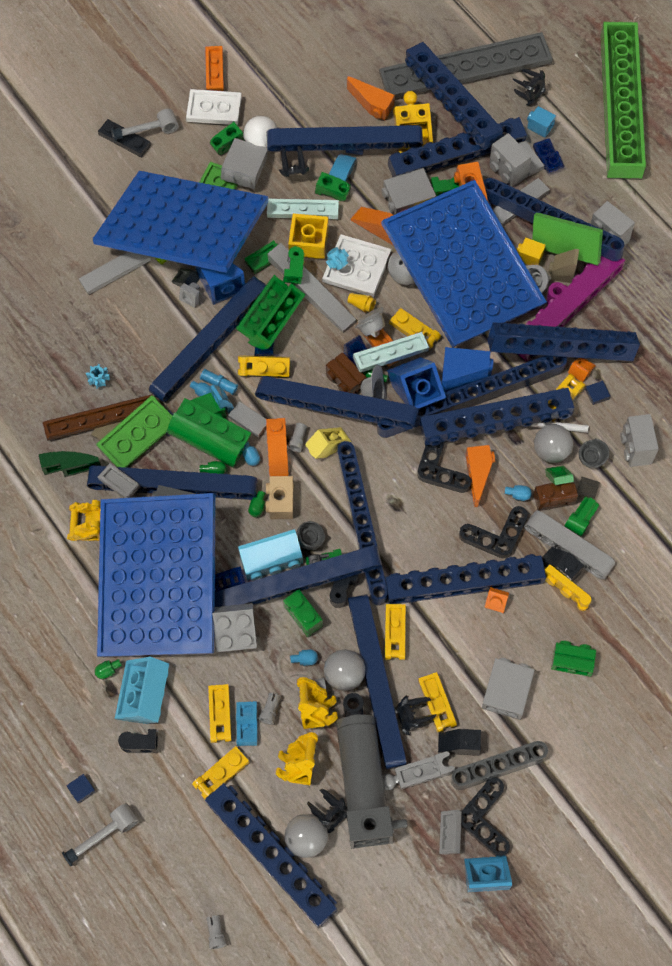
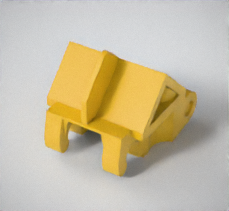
(91, 528)
(314, 704)
(299, 760)

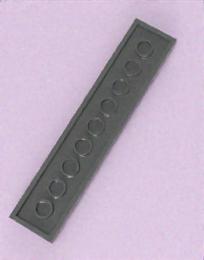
(474, 63)

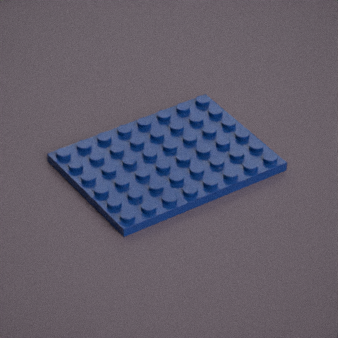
(181, 221)
(463, 263)
(156, 576)

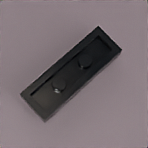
(132, 142)

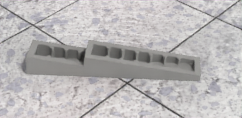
(314, 291)

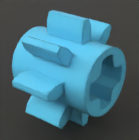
(337, 258)
(98, 376)

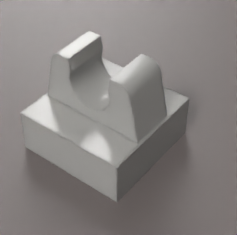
(189, 294)

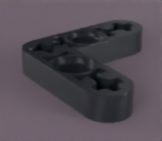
(432, 466)
(501, 540)
(477, 815)

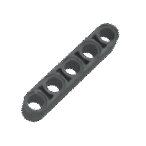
(506, 758)

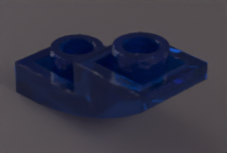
(546, 153)

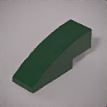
(68, 462)

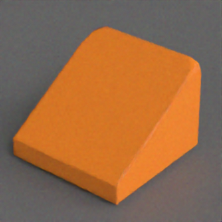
(581, 369)

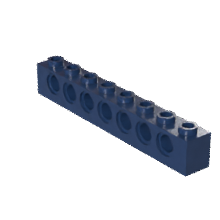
(453, 95)
(451, 155)
(563, 341)
(560, 398)
(457, 587)
(317, 914)

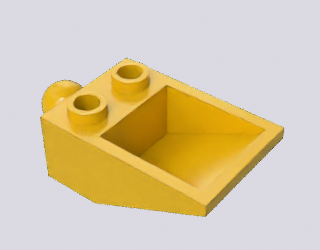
(413, 117)

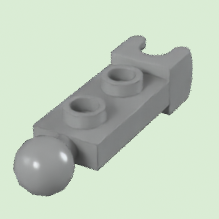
(419, 772)

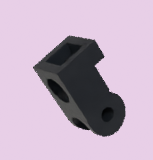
(339, 590)
(139, 742)

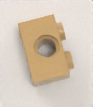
(280, 486)

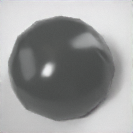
(593, 453)
(310, 535)

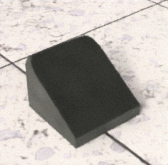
(185, 276)

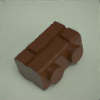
(344, 374)
(555, 496)

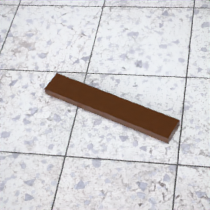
(91, 418)

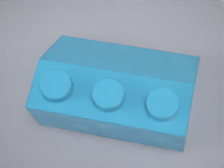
(270, 555)
(142, 690)

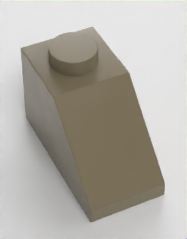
(564, 266)

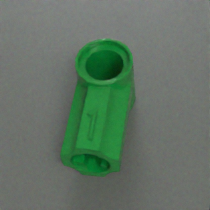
(580, 519)

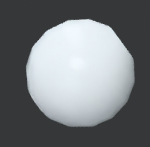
(256, 130)

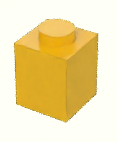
(531, 251)

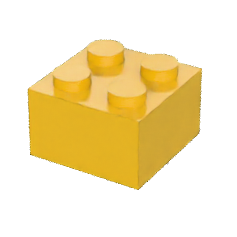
(310, 234)

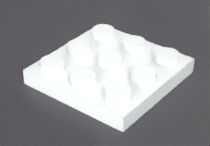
(363, 269)

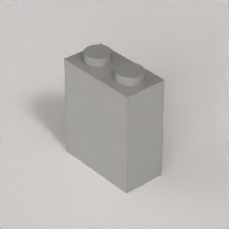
(244, 163)
(407, 190)
(508, 688)

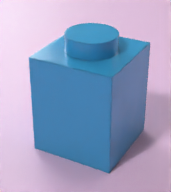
(541, 121)

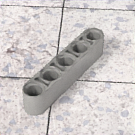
(560, 537)

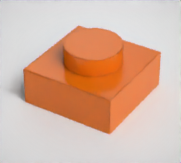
(496, 600)

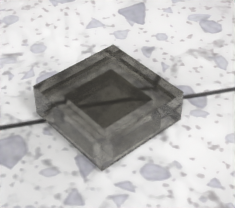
(587, 488)

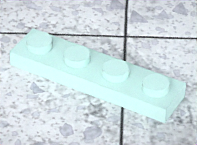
(286, 207)
(390, 352)

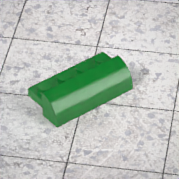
(270, 313)
(208, 432)

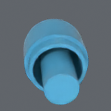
(201, 388)
(251, 455)
(519, 492)
(305, 657)

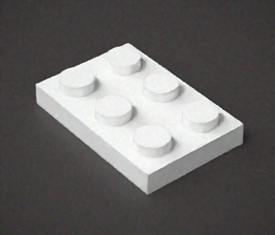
(213, 107)

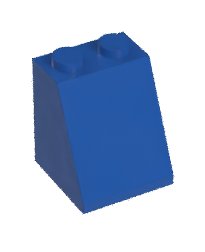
(219, 284)
(465, 367)
(417, 382)

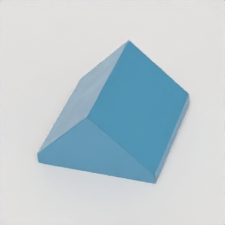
(487, 874)

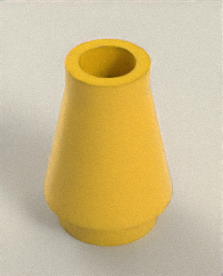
(363, 302)

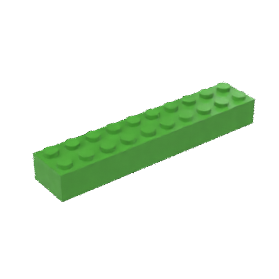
(622, 100)

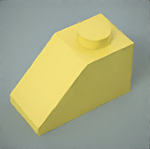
(326, 442)

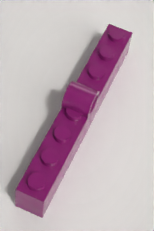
(567, 301)

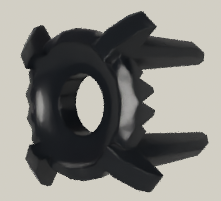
(536, 82)
(300, 168)
(406, 714)
(337, 810)

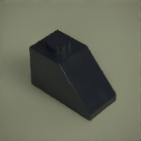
(563, 562)
(460, 742)

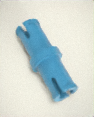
(219, 380)

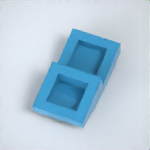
(343, 166)
(221, 398)
(246, 723)

